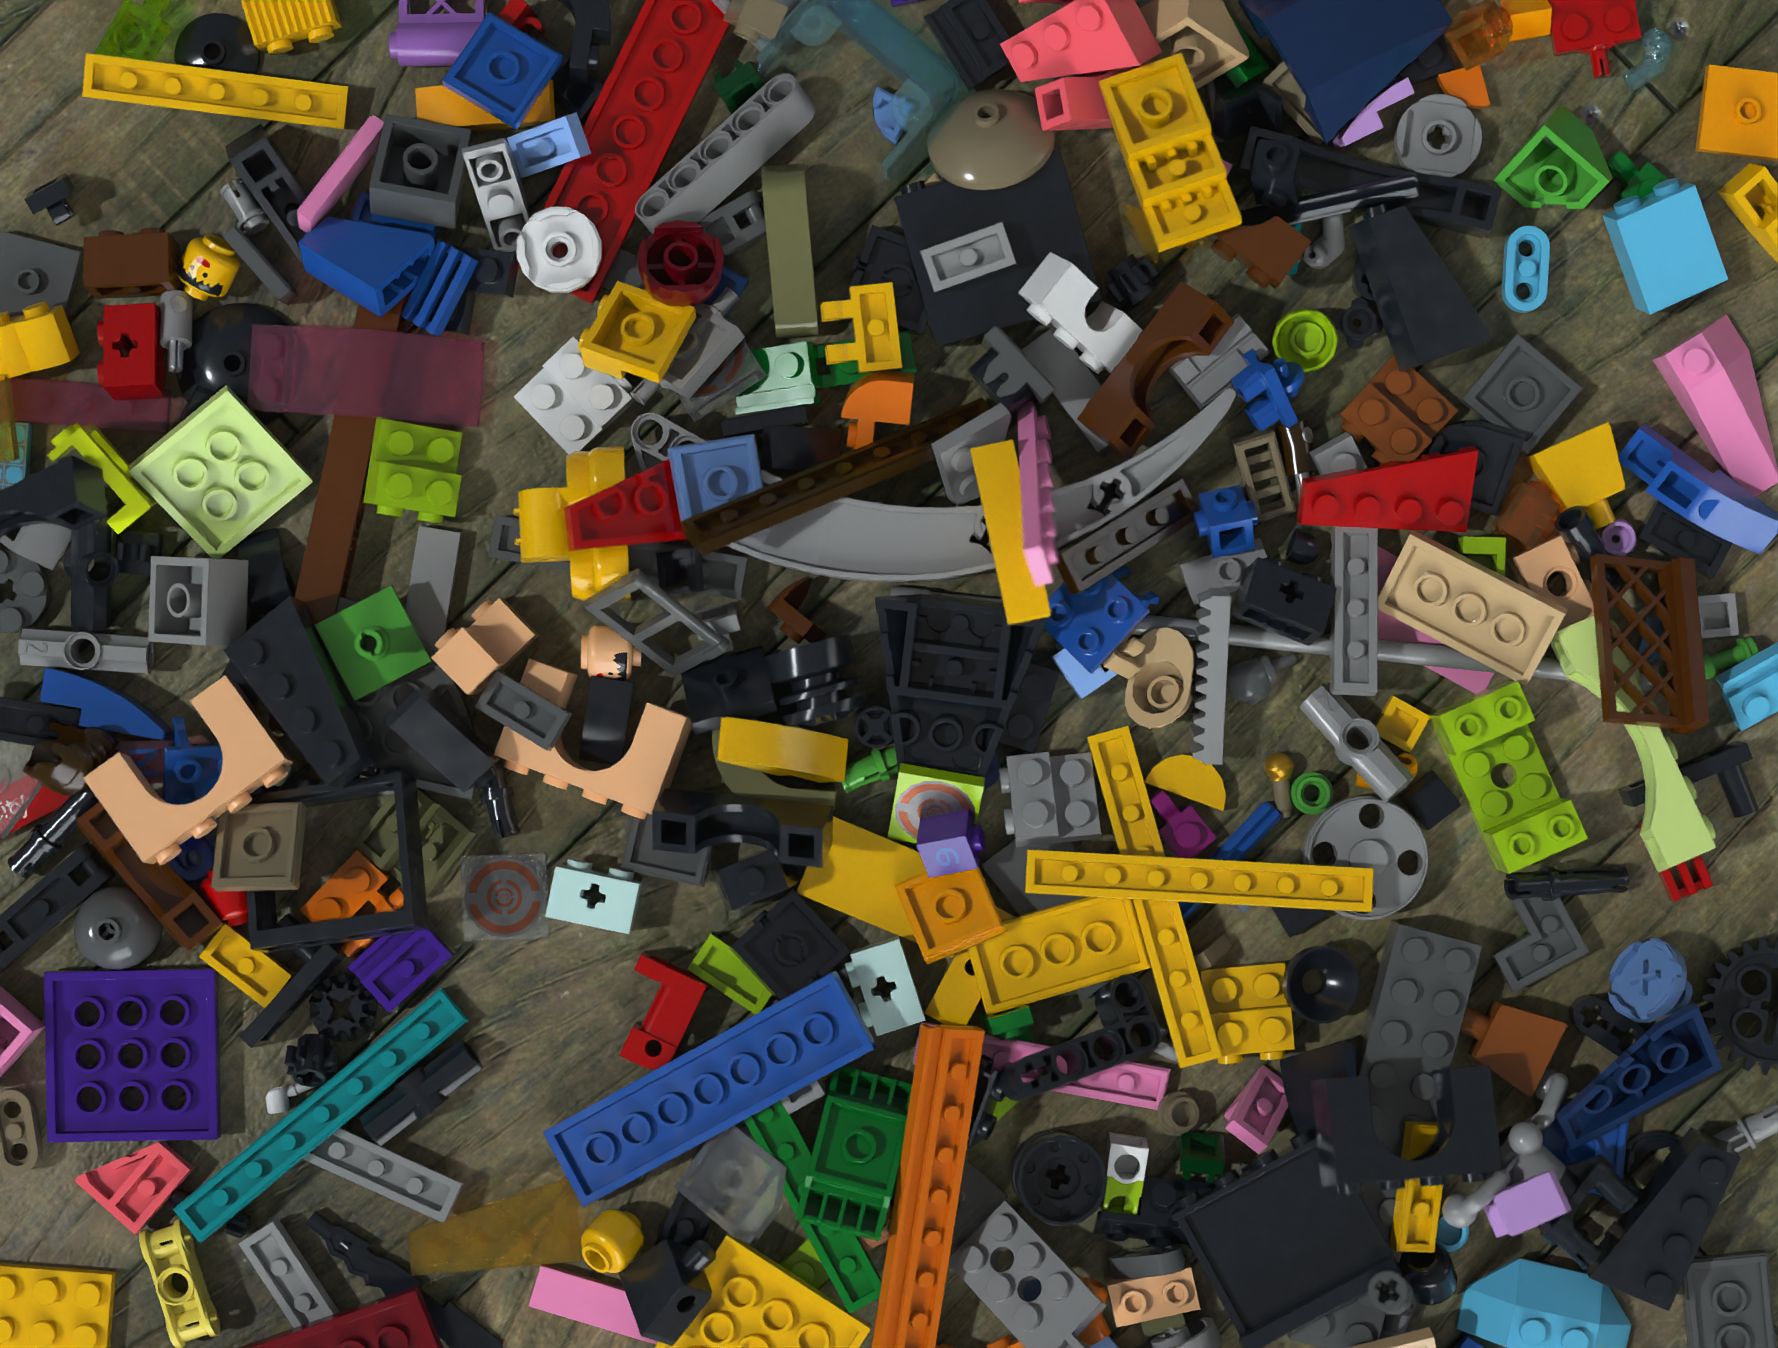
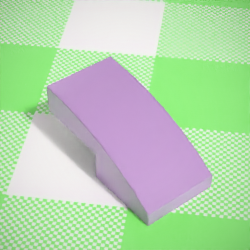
(1368, 120)

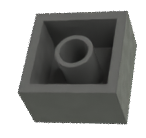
(419, 171)

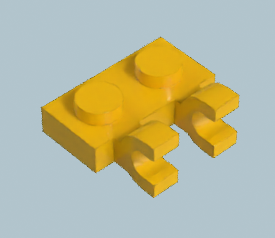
(874, 328)

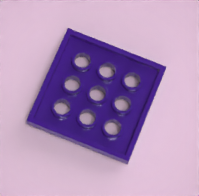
(67, 1075)

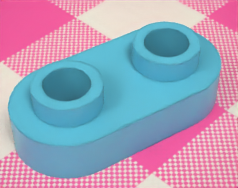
(1524, 270)

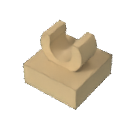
(1122, 658)

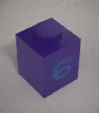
(950, 843)

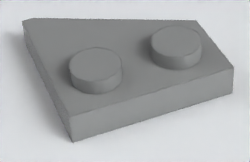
(954, 453)

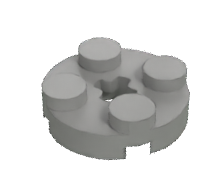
(1456, 123)

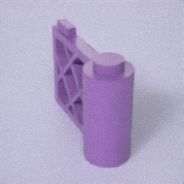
(433, 37)

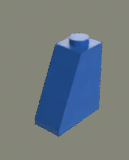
(366, 260)

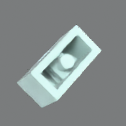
(570, 904)
(903, 1004)

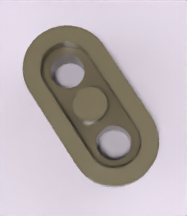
(19, 1129)

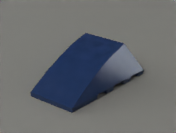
(1346, 48)

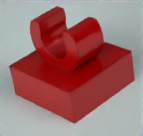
(521, 16)

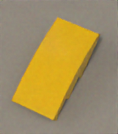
(1170, 152)

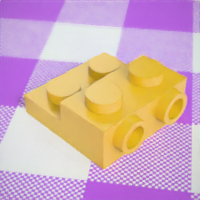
(634, 334)
(1249, 1010)

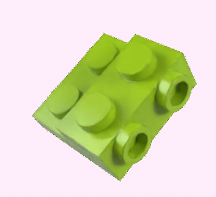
(413, 470)

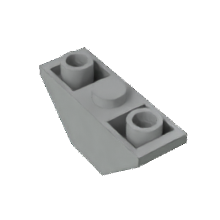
(498, 191)

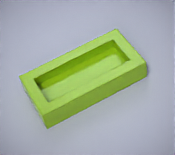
(726, 972)

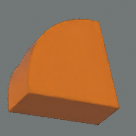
(1466, 86)

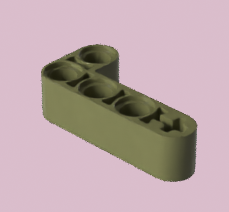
(790, 250)

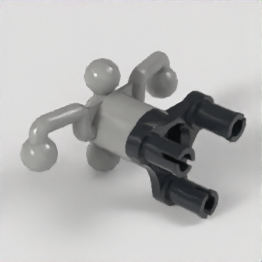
(1526, 1156)

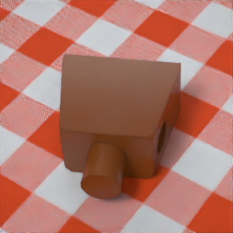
(1513, 1042)

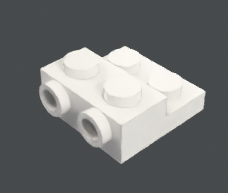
(574, 399)

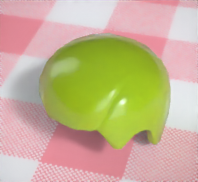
(1305, 338)

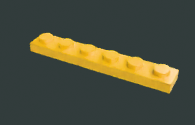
(214, 91)

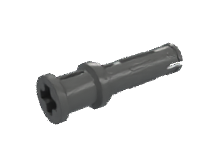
(1381, 1299)

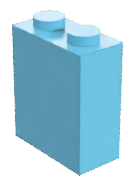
(1664, 245)

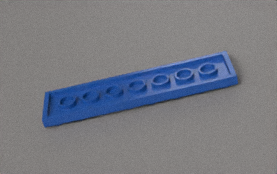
(710, 1088)

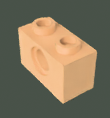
(1554, 555)
(1152, 1297)

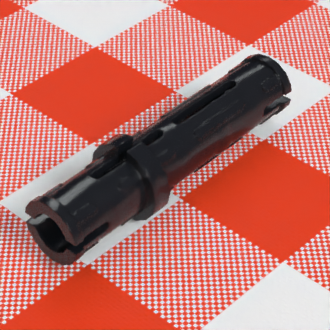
(47, 838)
(1552, 883)

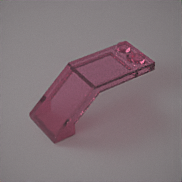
(365, 374)

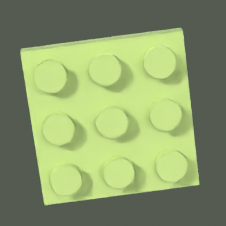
(220, 473)

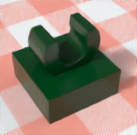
(738, 85)
(1201, 1154)

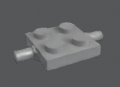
(700, 353)

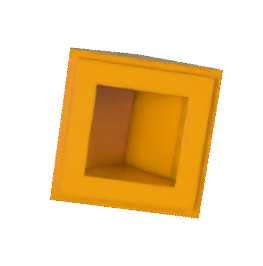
(1529, 18)

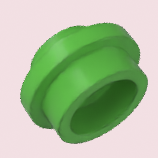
(1324, 797)

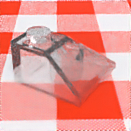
(735, 1184)

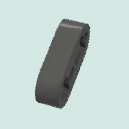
(1146, 1262)

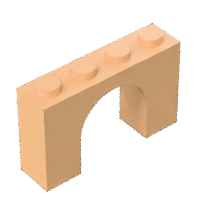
(249, 760)
(633, 781)

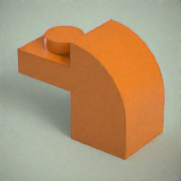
(877, 398)

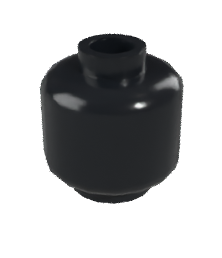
(1429, 1274)

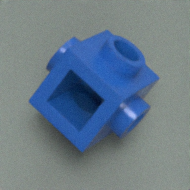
(1226, 521)

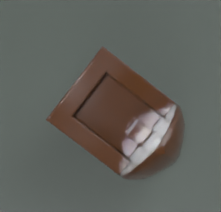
(795, 623)

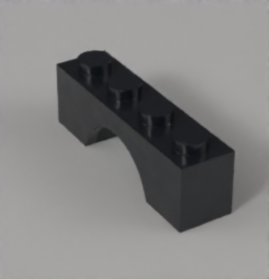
(695, 820)

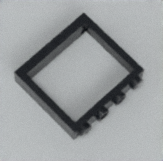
(261, 904)

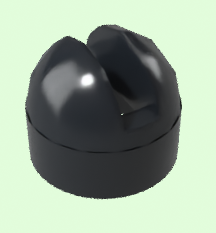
(1302, 547)

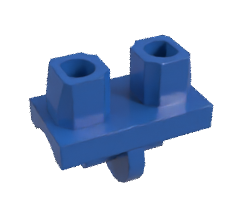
(1273, 386)

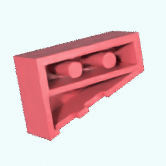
(1082, 40)

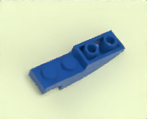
(1697, 494)

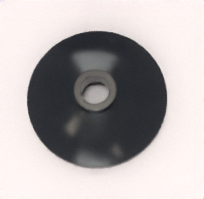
(220, 30)

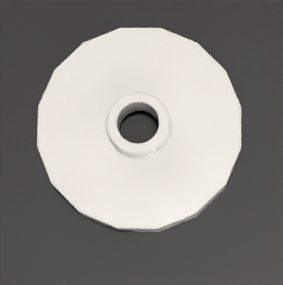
(556, 227)

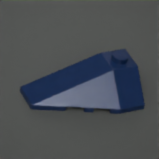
(1652, 1069)

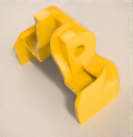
(544, 527)

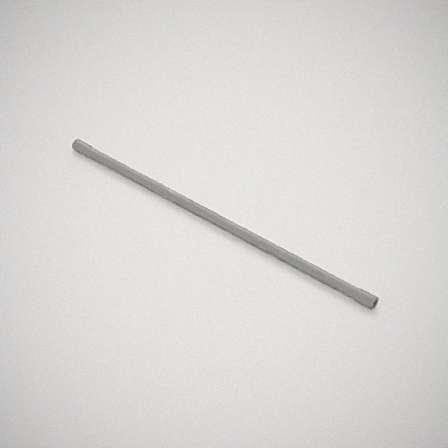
(1261, 638)

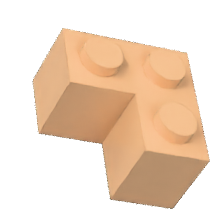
(488, 645)

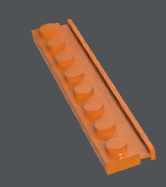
(928, 1186)

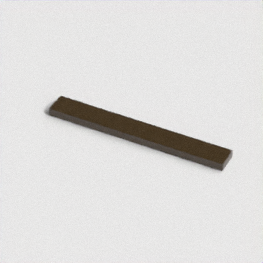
(824, 482)

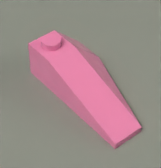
(1721, 397)

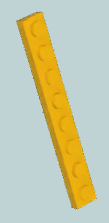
(1199, 880)
(1158, 920)

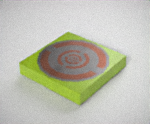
(929, 793)

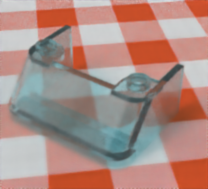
(927, 78)

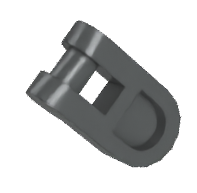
(724, 227)

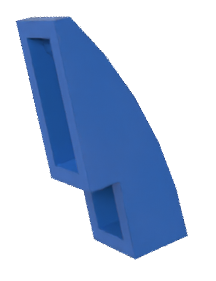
(102, 704)

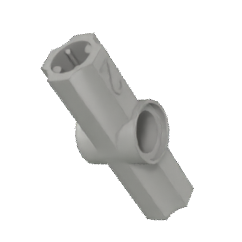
(61, 650)
(1376, 762)

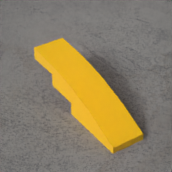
(1000, 497)

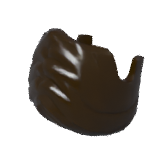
(68, 759)

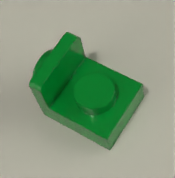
(1009, 1023)

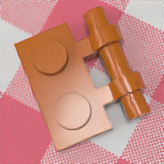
(348, 891)

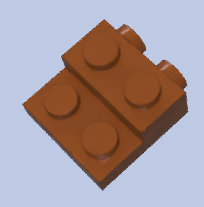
(1396, 414)

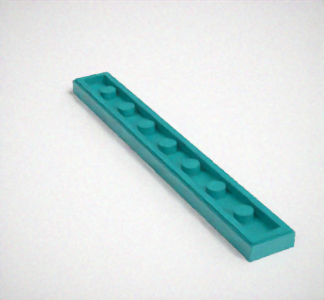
(320, 1115)

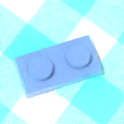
(549, 145)

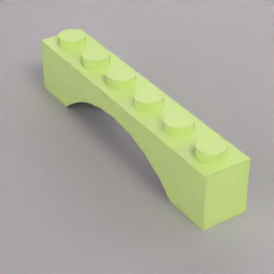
(1671, 819)

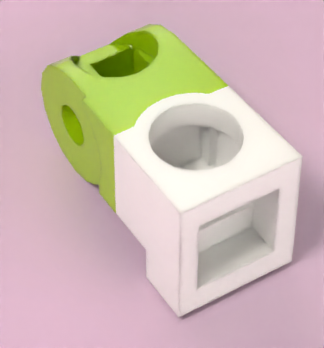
(1125, 1172)

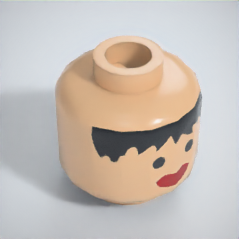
(608, 654)

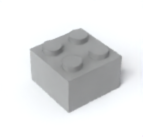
(197, 600)

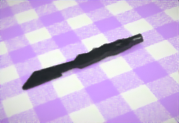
(451, 1323)

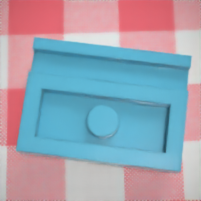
(1751, 688)

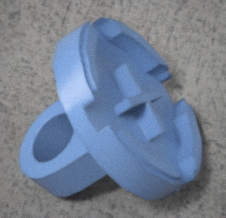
(1649, 981)

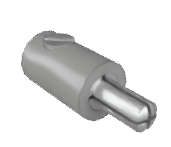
(176, 326)

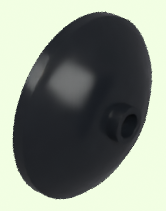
(217, 338)

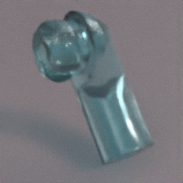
(1656, 57)

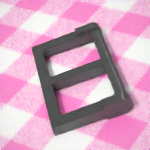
(638, 636)

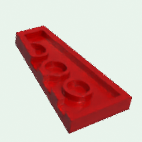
(1404, 495)

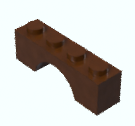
(1265, 249)
(1182, 328)
(157, 885)

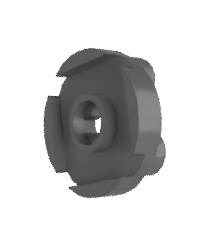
(31, 589)

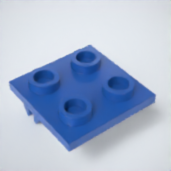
(1097, 618)
(189, 770)

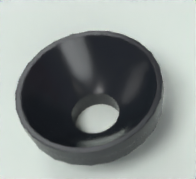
(1338, 988)

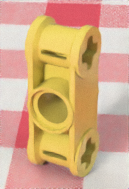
(178, 1307)

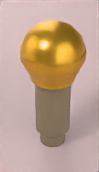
(1279, 770)

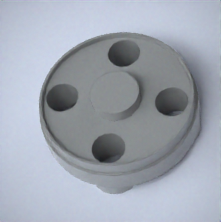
(1372, 848)

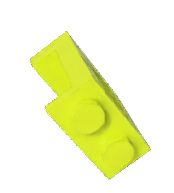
(101, 453)

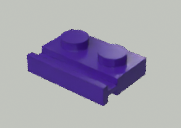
(400, 965)

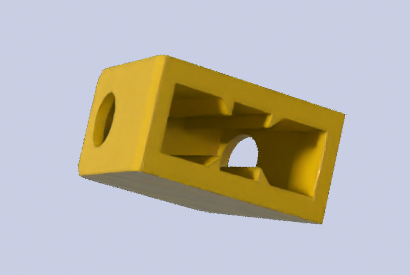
(1582, 472)

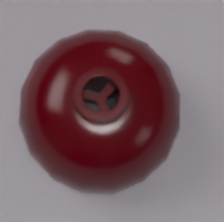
(680, 264)

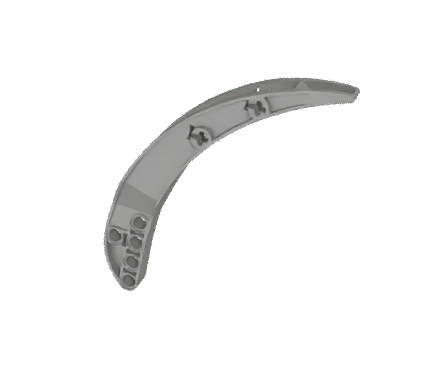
(932, 543)

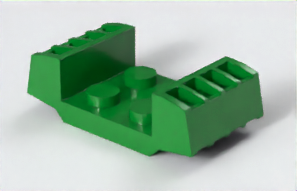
(856, 1153)

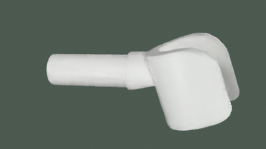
(278, 1097)

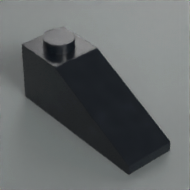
(270, 181)

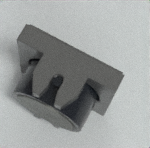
(1008, 373)

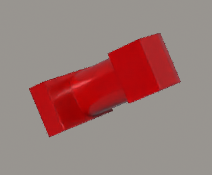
(667, 1014)

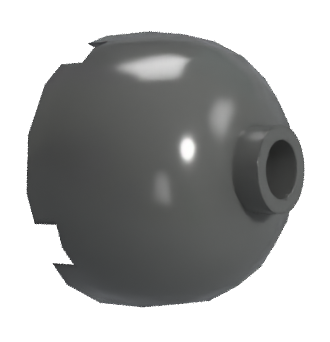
(135, 929)

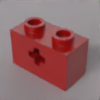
(144, 370)

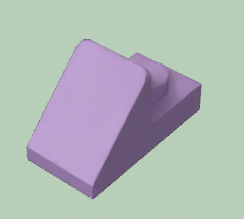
(1527, 1204)

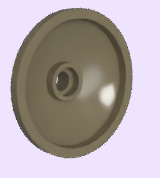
(989, 140)

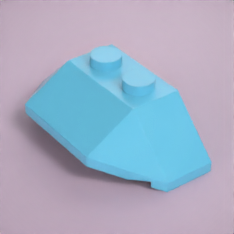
(1542, 1308)

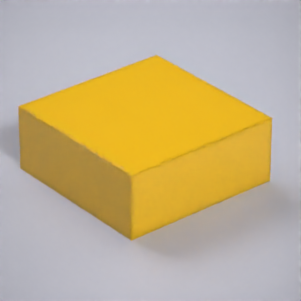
(1401, 724)

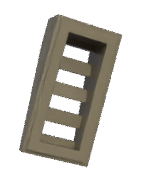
(1253, 439)

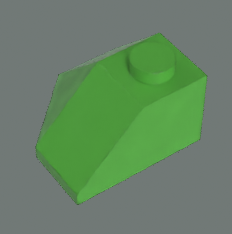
(1557, 165)

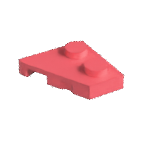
(137, 1183)

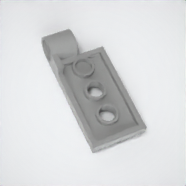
(1065, 1299)

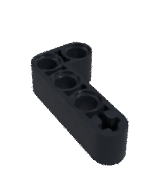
(1080, 1053)

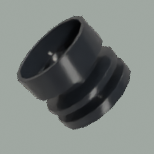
(816, 681)
(1068, 1199)

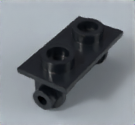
(985, 1101)

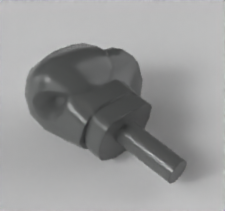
(1252, 678)

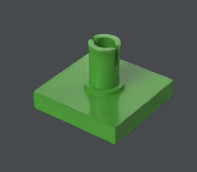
(373, 643)

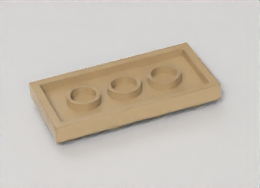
(1470, 608)

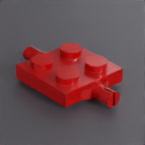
(1593, 29)

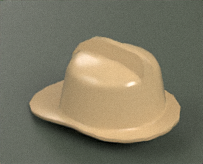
(1163, 684)

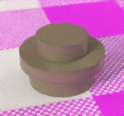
(1178, 1112)

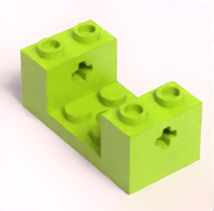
(1528, 815)

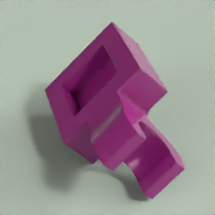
(1183, 829)

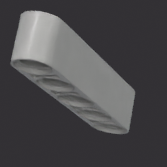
(728, 154)

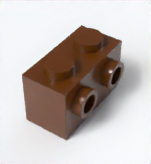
(131, 263)

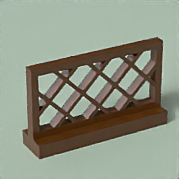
(1677, 644)

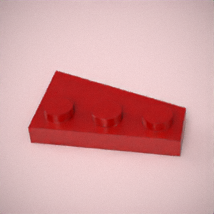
(627, 513)

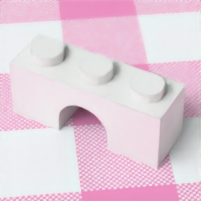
(1060, 296)

